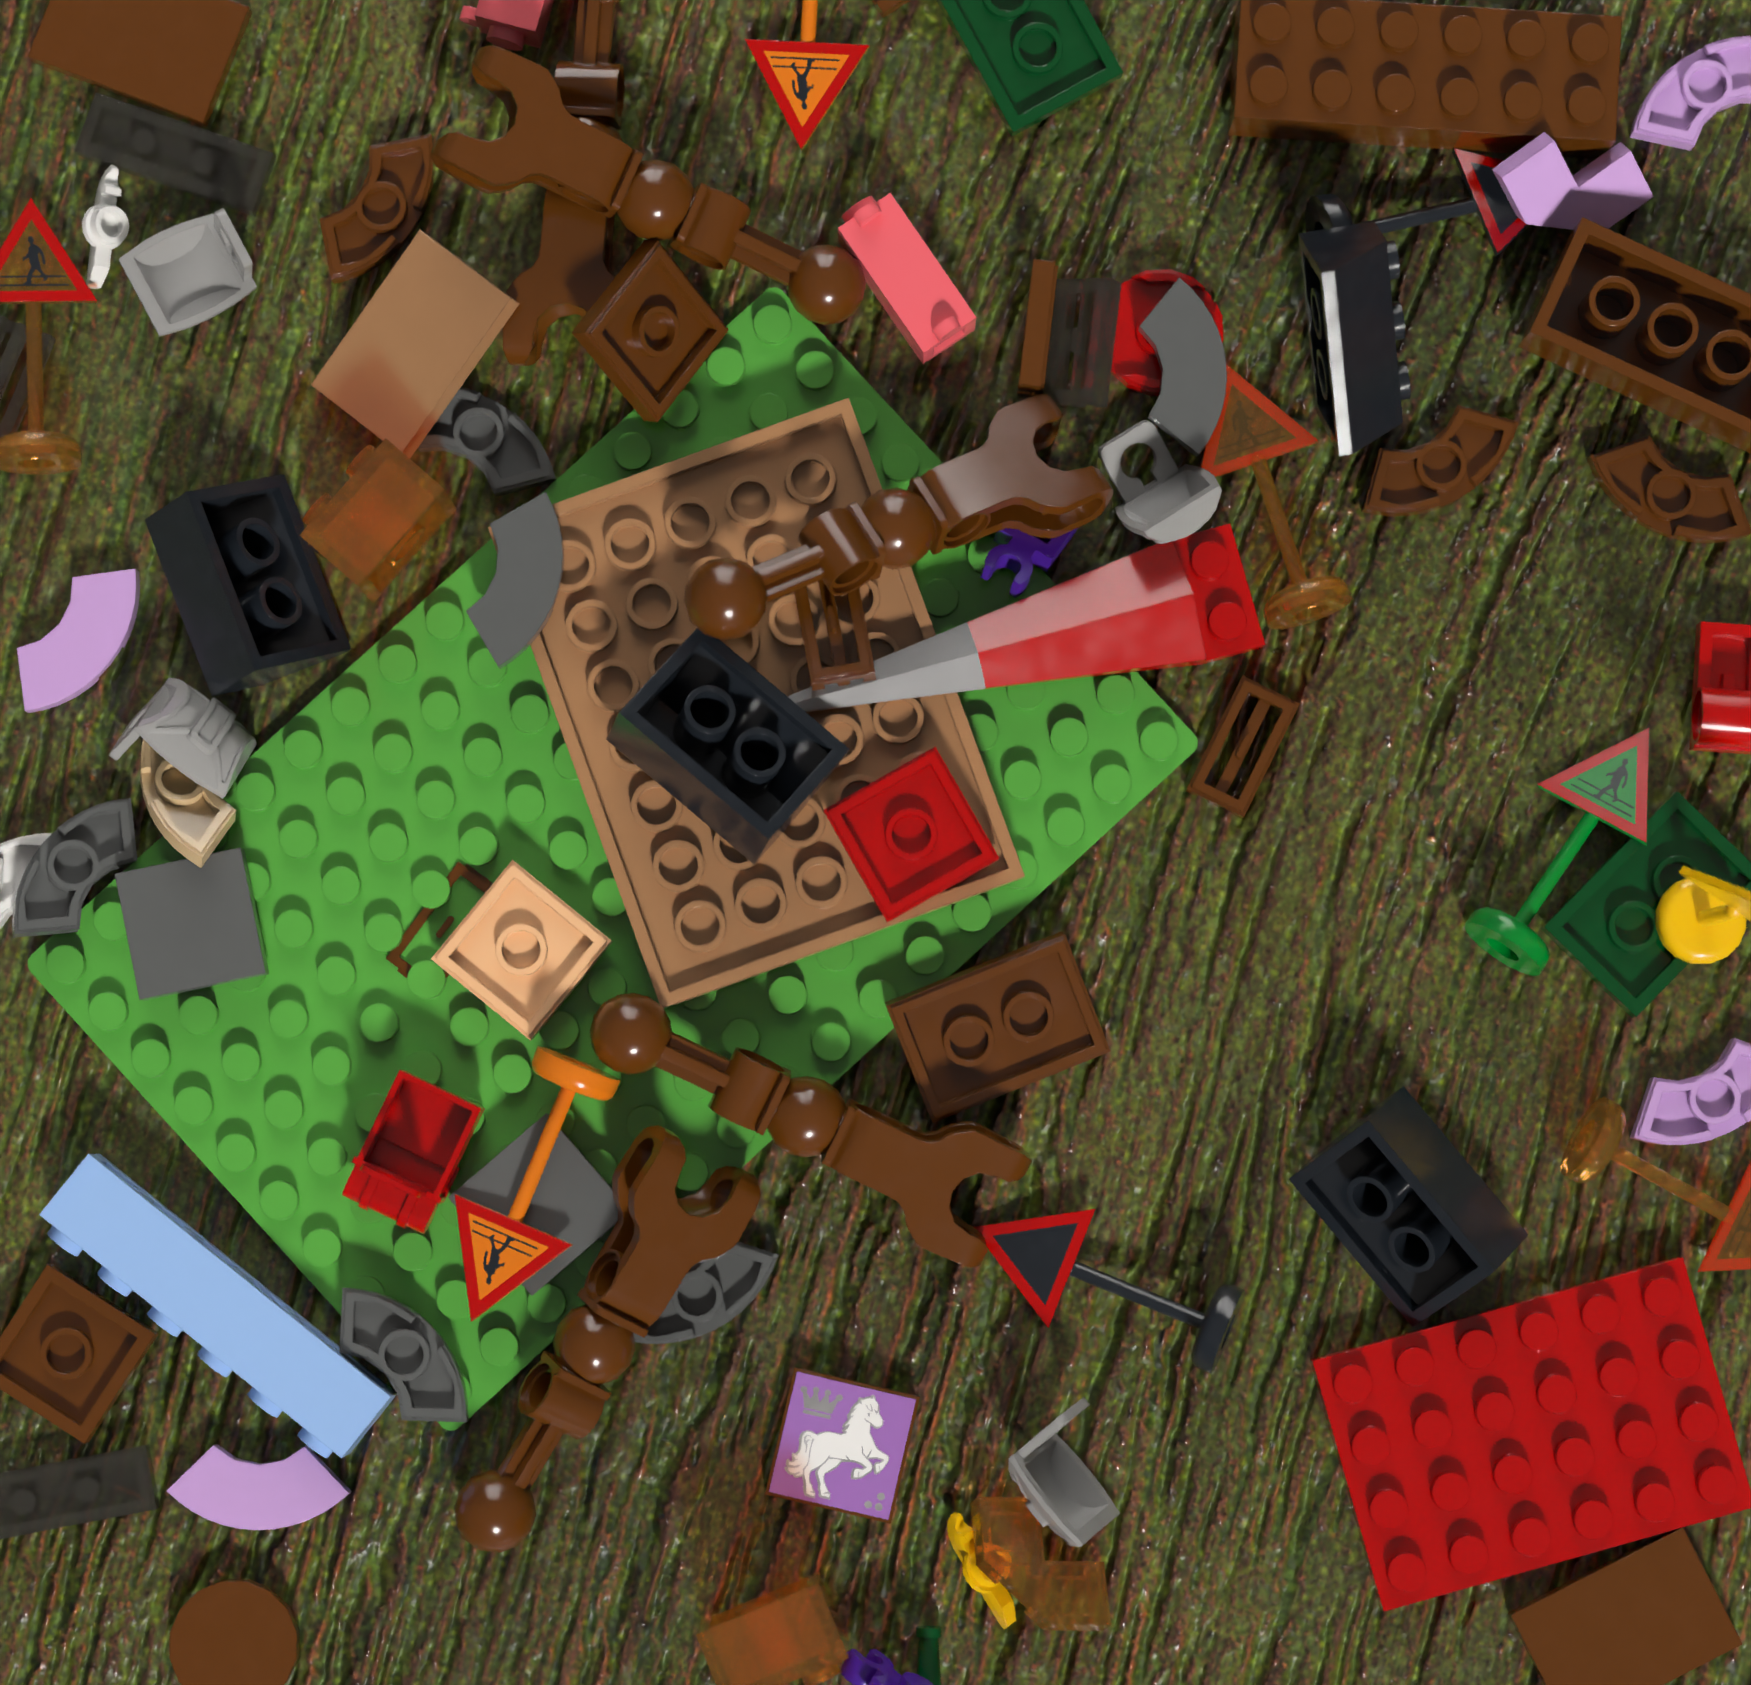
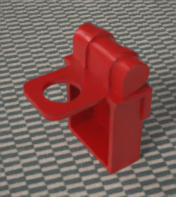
(412, 1152)

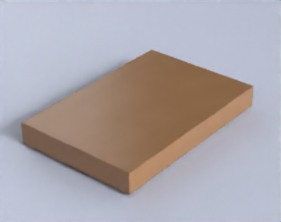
(415, 343)

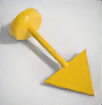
(1702, 917)

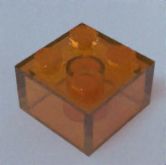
(377, 518)
(777, 1637)

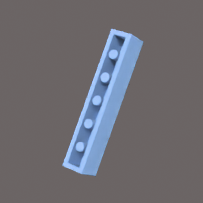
(217, 1305)

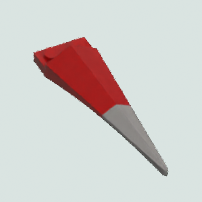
(1140, 613)

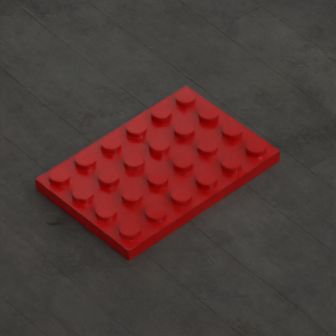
(1532, 1433)

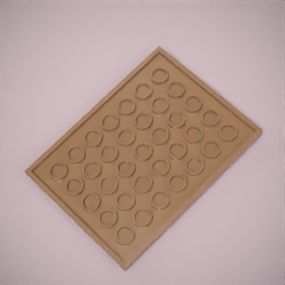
(622, 613)

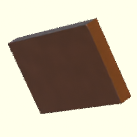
(146, 50)
(997, 1026)
(1628, 1619)

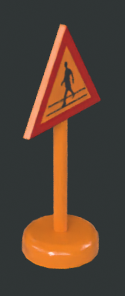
(805, 73)
(499, 1248)

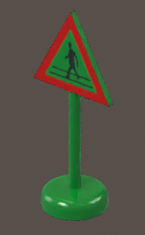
(1608, 790)

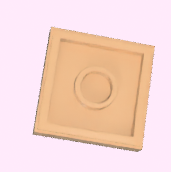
(521, 950)

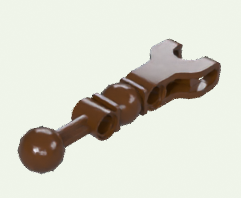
(650, 196)
(574, 240)
(896, 527)
(812, 1120)
(595, 1343)

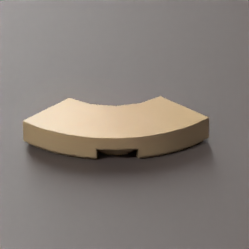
(181, 809)

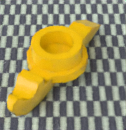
(996, 1595)

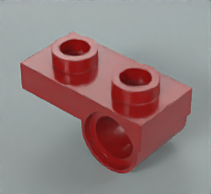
(1721, 689)

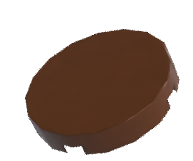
(234, 1636)

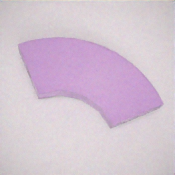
(1695, 92)
(83, 642)
(1699, 1105)
(258, 1494)

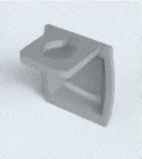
(190, 272)
(1172, 503)
(191, 735)
(1060, 1485)

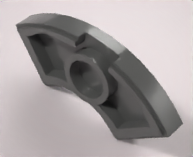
(1190, 367)
(492, 441)
(524, 581)
(69, 865)
(712, 1294)
(407, 1352)

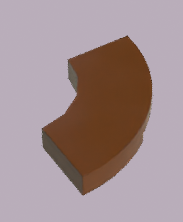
(383, 211)
(1439, 470)
(1667, 498)

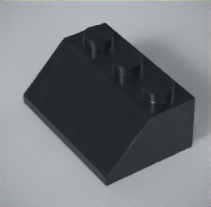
(1354, 333)
(246, 583)
(726, 744)
(1409, 1207)

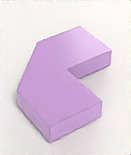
(1549, 196)

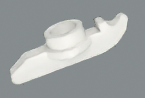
(104, 227)

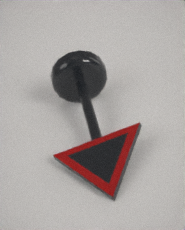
(1485, 198)
(1043, 1255)

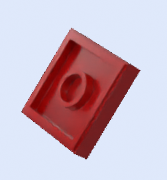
(911, 834)

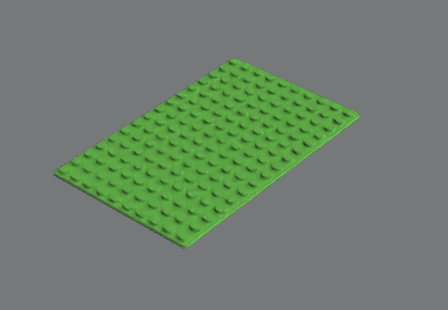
(450, 760)

